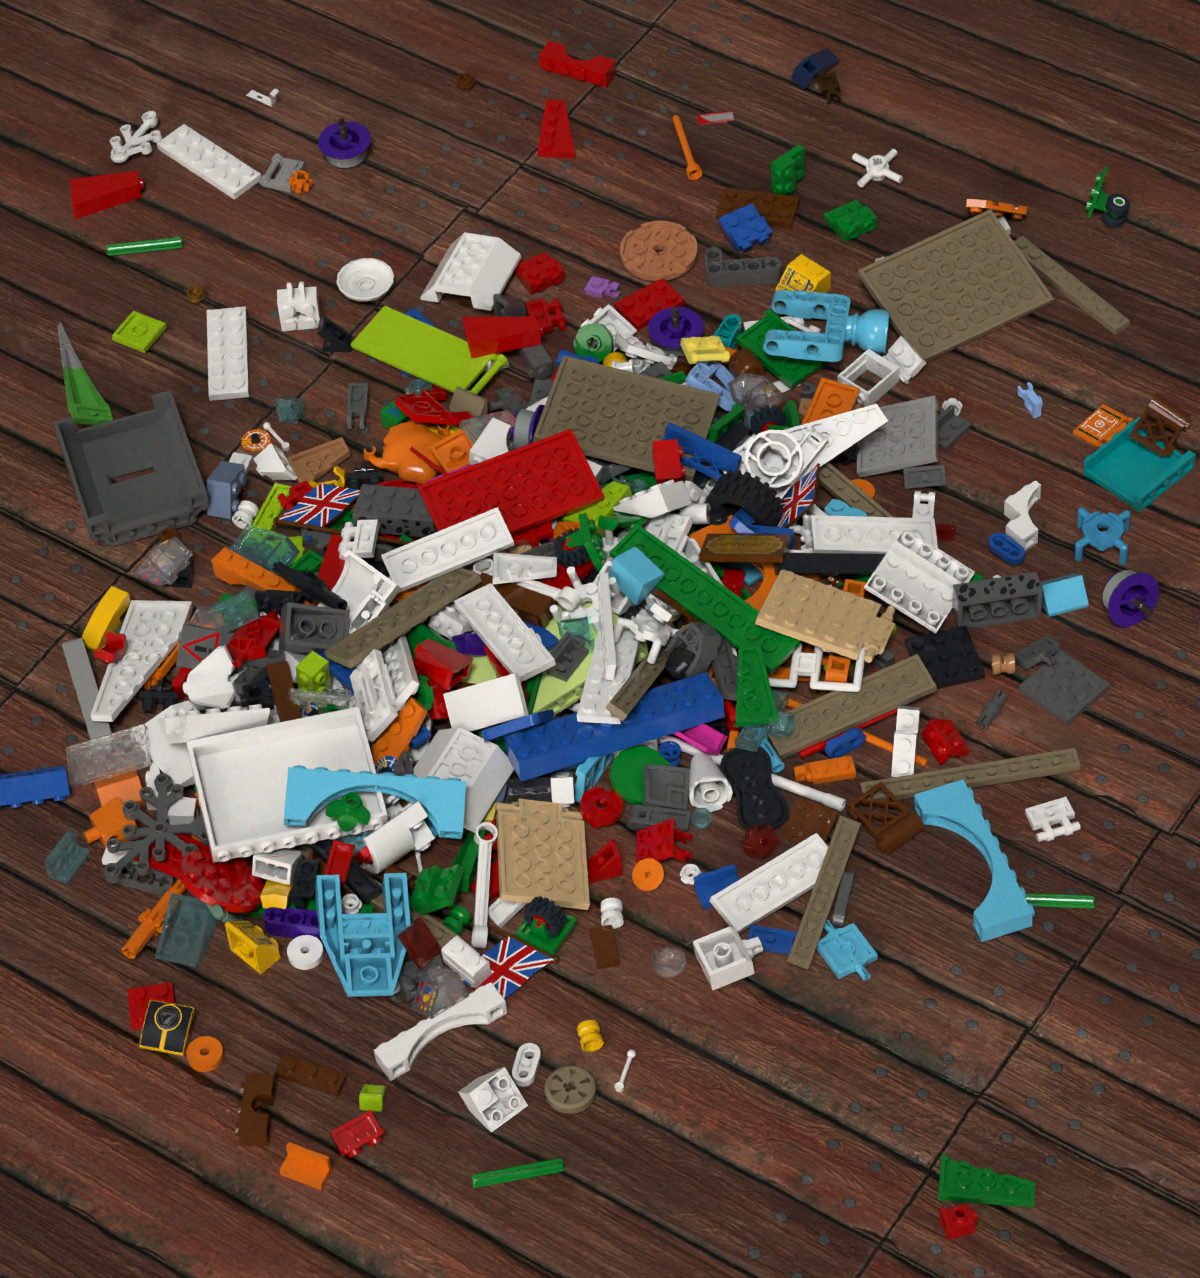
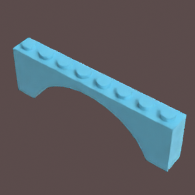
(314, 788)
(1005, 904)

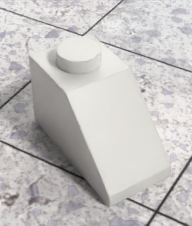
(274, 464)
(562, 788)

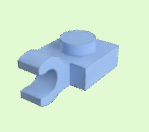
(1031, 400)

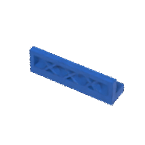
(703, 451)

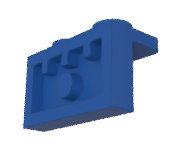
(713, 882)

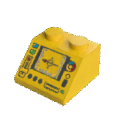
(805, 275)
(252, 945)

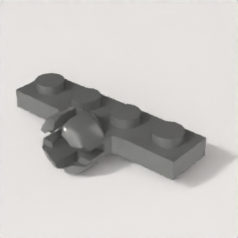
(726, 671)
(409, 977)

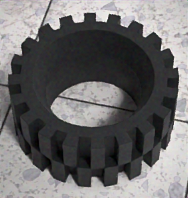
(750, 494)

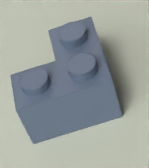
(223, 489)

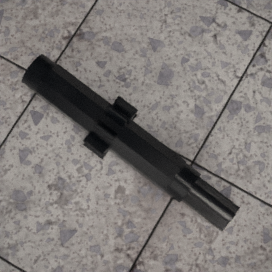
(313, 589)

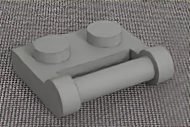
(282, 179)

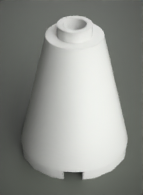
(707, 784)

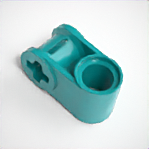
(729, 330)

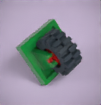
(775, 418)
(580, 545)
(545, 925)

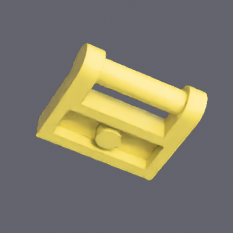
(704, 349)

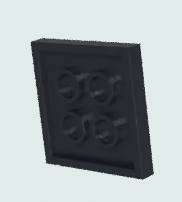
(948, 656)

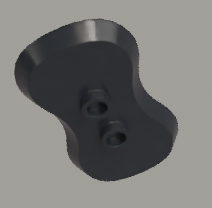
(756, 795)

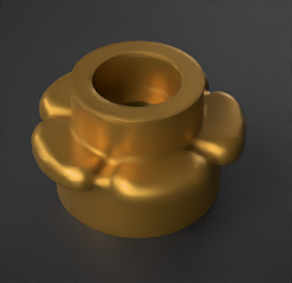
(195, 294)

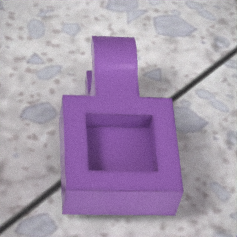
(600, 287)

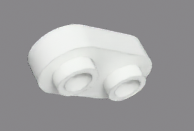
(525, 1066)

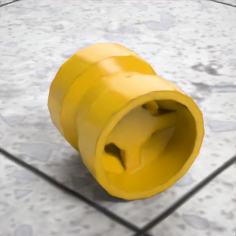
(590, 1036)

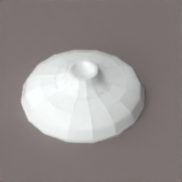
(365, 279)

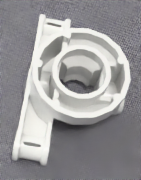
(797, 456)

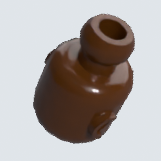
(745, 362)

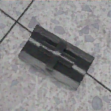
(363, 475)
(158, 695)

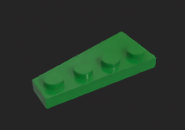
(753, 690)
(975, 1185)

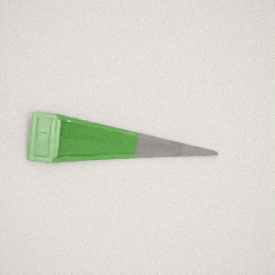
(82, 397)

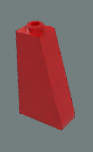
(103, 192)
(500, 334)
(332, 565)

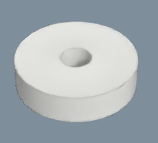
(307, 960)

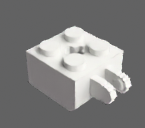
(298, 307)

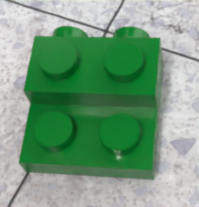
(788, 170)
(851, 220)
(435, 888)

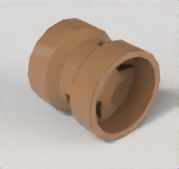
(1003, 663)

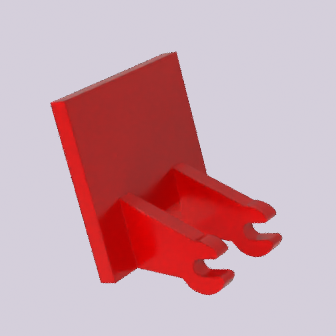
(658, 842)

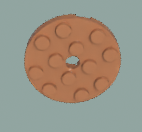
(642, 261)

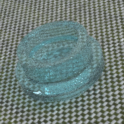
(701, 818)

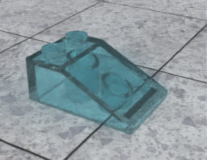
(264, 547)
(185, 931)

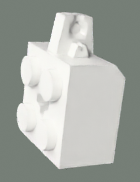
(726, 956)

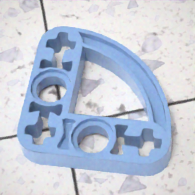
(700, 377)

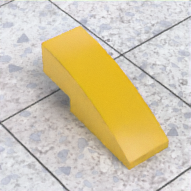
(105, 617)

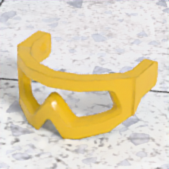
(341, 482)

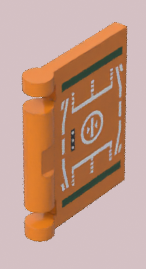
(1101, 426)

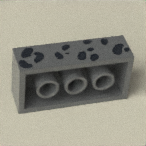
(396, 508)
(997, 601)

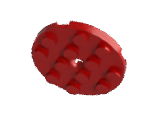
(221, 883)

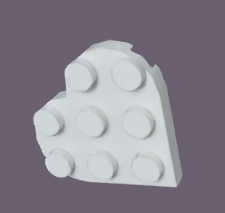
(650, 353)

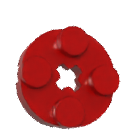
(601, 817)

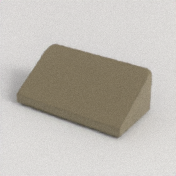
(467, 401)

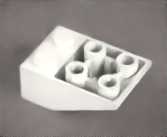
(656, 500)

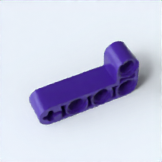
(282, 922)

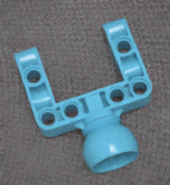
(867, 330)

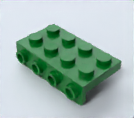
(788, 370)

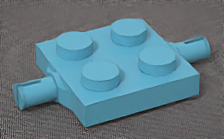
(846, 951)

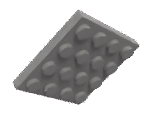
(903, 441)

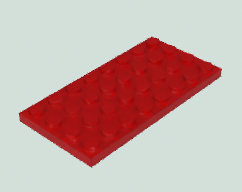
(525, 485)

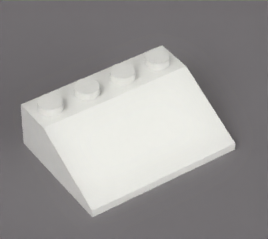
(173, 757)

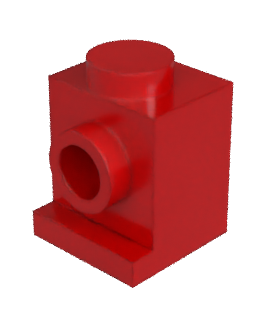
(958, 1221)

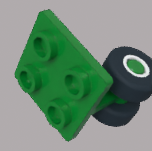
(1113, 207)

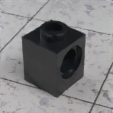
(256, 694)

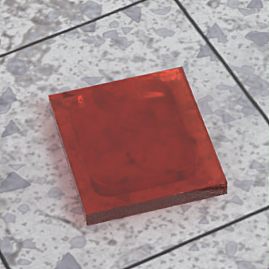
(419, 942)

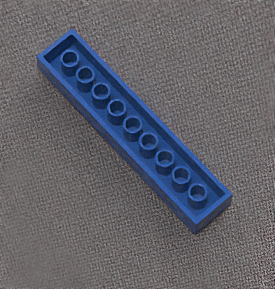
(656, 715)

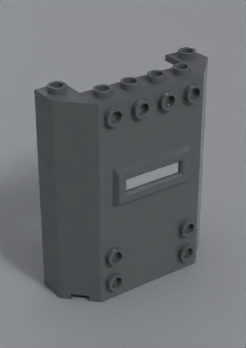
(125, 446)

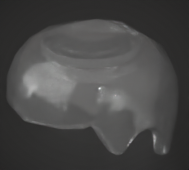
(668, 962)

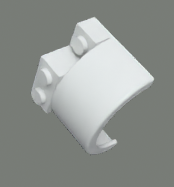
(365, 591)
(400, 835)

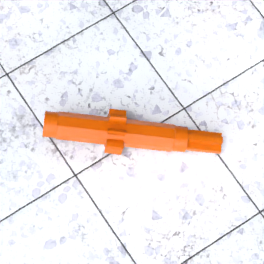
(151, 922)

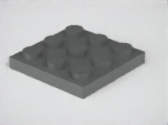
(1064, 688)

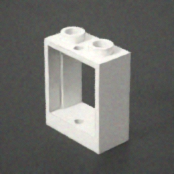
(876, 364)

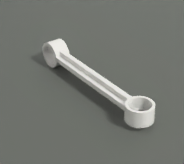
(567, 597)
(480, 927)

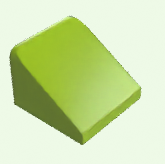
(372, 1097)

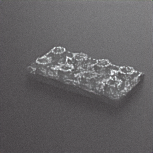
(108, 756)

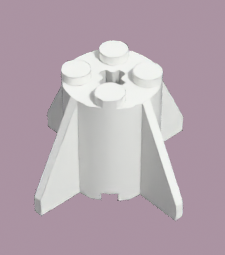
(212, 682)

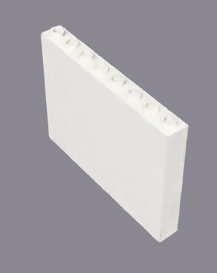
(245, 781)

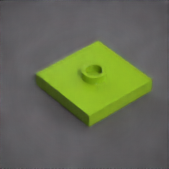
(139, 331)

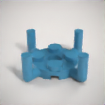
(1102, 540)

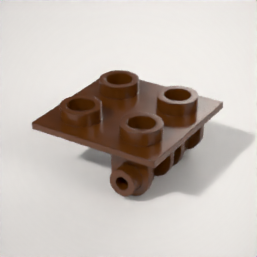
(809, 819)

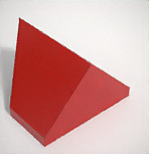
(605, 863)

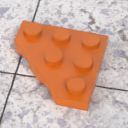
(979, 206)

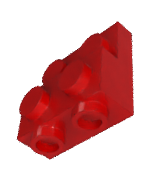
(539, 273)

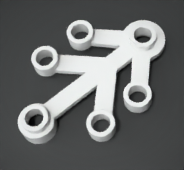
(121, 153)

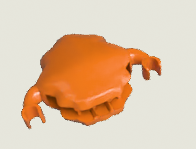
(397, 451)

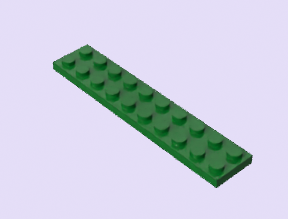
(708, 599)

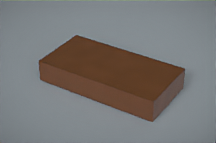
(604, 946)

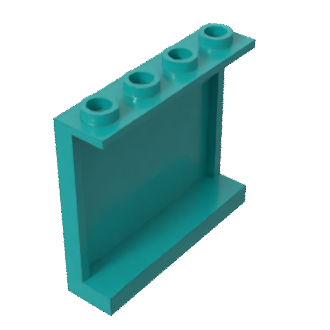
(1134, 470)

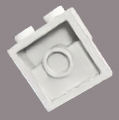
(613, 322)

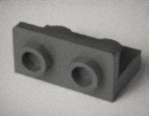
(950, 428)

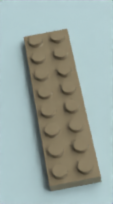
(402, 617)
(845, 710)

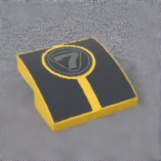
(166, 1027)

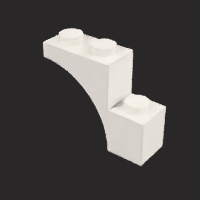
(1016, 509)
(905, 741)
(179, 812)

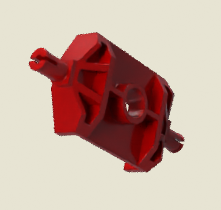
(253, 638)

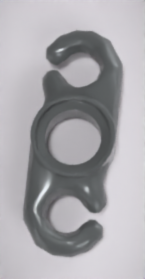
(404, 764)

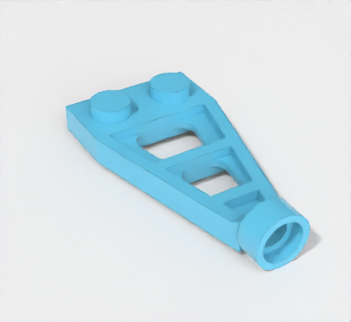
(588, 775)

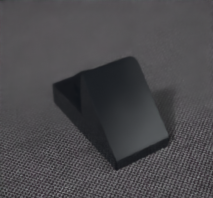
(335, 337)

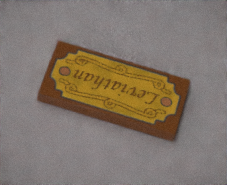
(745, 548)

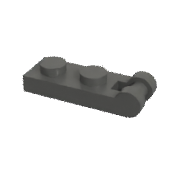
(656, 815)

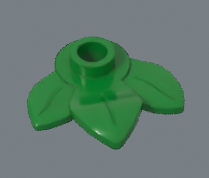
(347, 814)

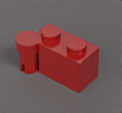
(667, 461)

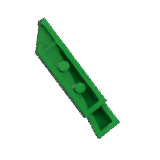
(467, 859)

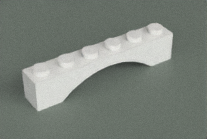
(480, 1007)

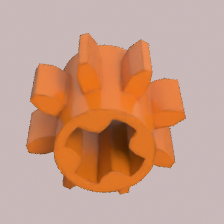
(300, 181)

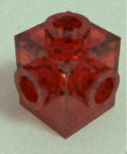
(759, 841)

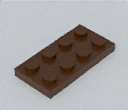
(776, 208)

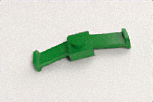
(621, 519)

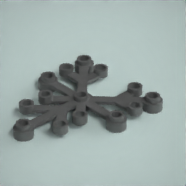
(155, 831)

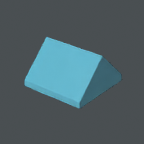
(635, 574)
(1064, 594)

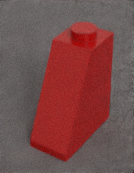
(442, 663)

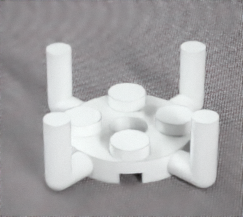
(587, 592)
(646, 628)

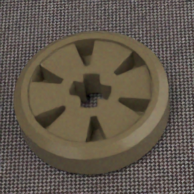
(576, 1099)

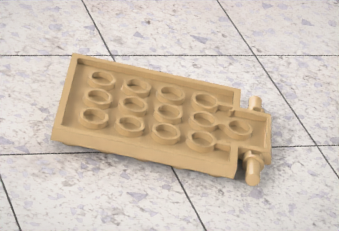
(826, 617)
(542, 853)

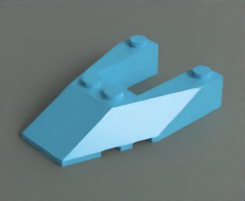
(364, 945)

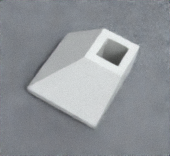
(493, 1098)

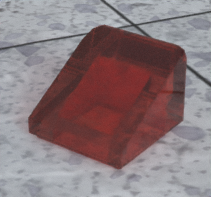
(945, 532)

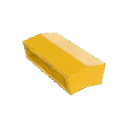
(275, 895)

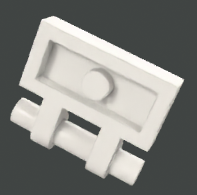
(364, 541)
(1052, 813)

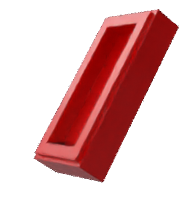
(340, 860)

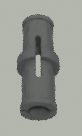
(991, 709)

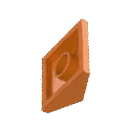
(452, 451)
(125, 786)

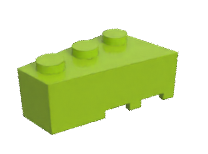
(612, 494)

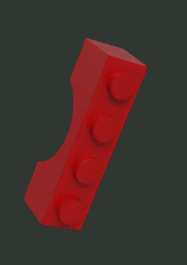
(595, 71)

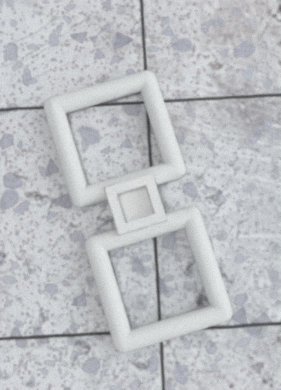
(810, 664)

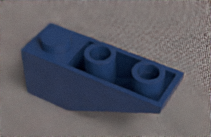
(813, 66)

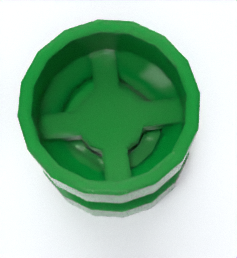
(457, 920)

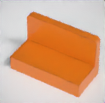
(306, 1166)

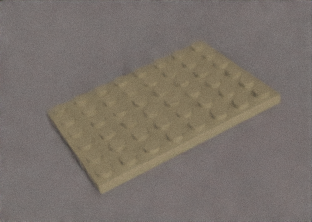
(956, 286)
(622, 412)

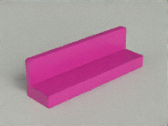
(704, 738)

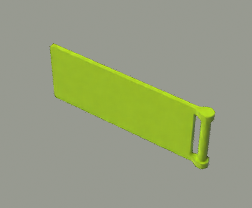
(425, 351)

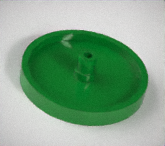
(627, 771)

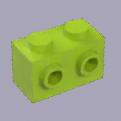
(313, 673)

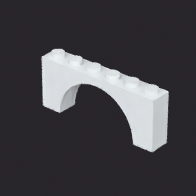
(494, 442)

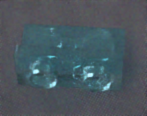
(65, 858)

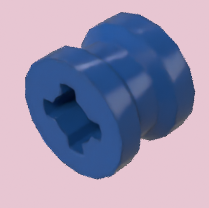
(671, 752)

